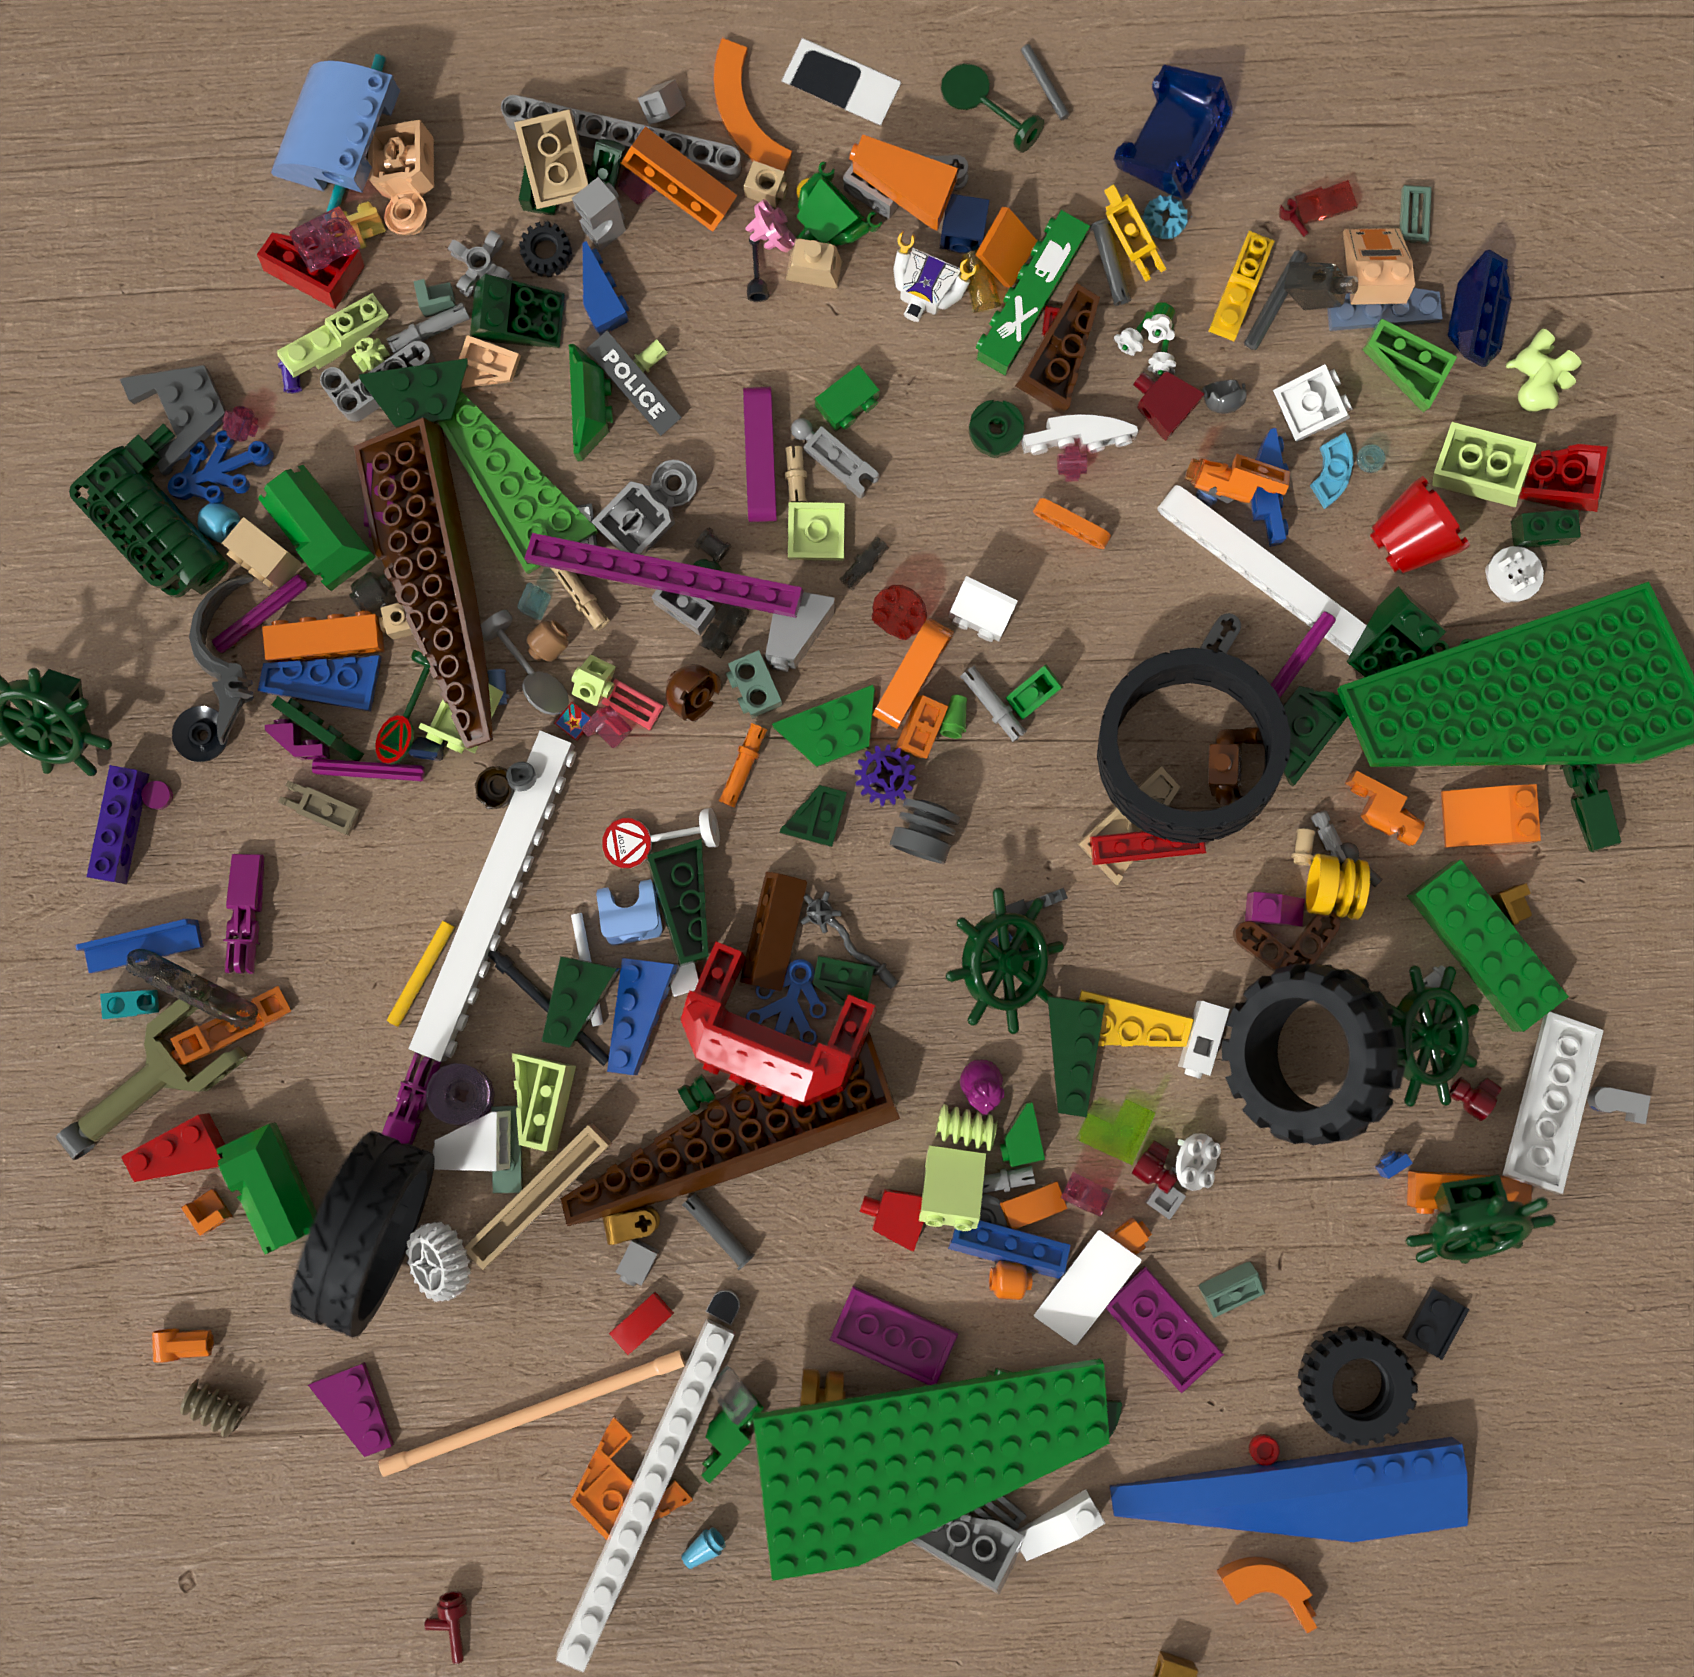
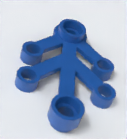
(186, 484)
(789, 1005)

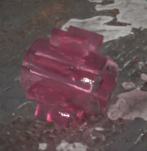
(240, 423)
(1071, 463)

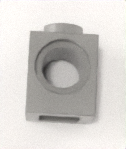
(636, 1262)

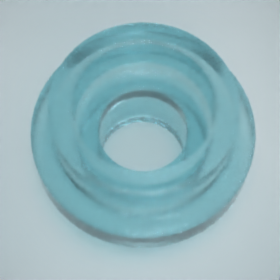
(1374, 451)

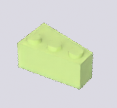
(542, 1099)

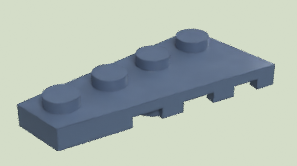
(1421, 308)

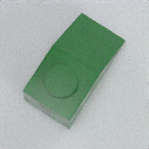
(1022, 1138)

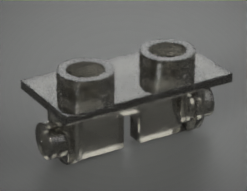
(720, 637)

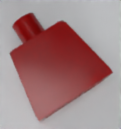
(896, 1216)

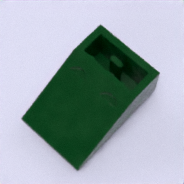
(516, 313)
(1395, 635)

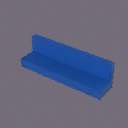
(161, 939)
(1010, 1245)

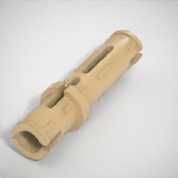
(585, 601)

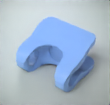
(632, 923)

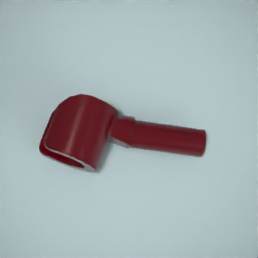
(1291, 216)

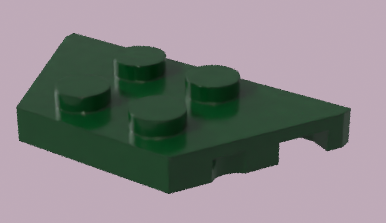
(417, 391)
(1312, 723)

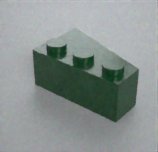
(574, 998)

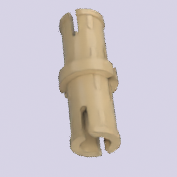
(796, 474)

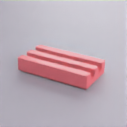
(653, 716)

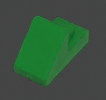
(1034, 692)

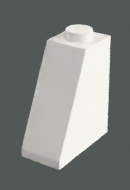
(476, 1146)

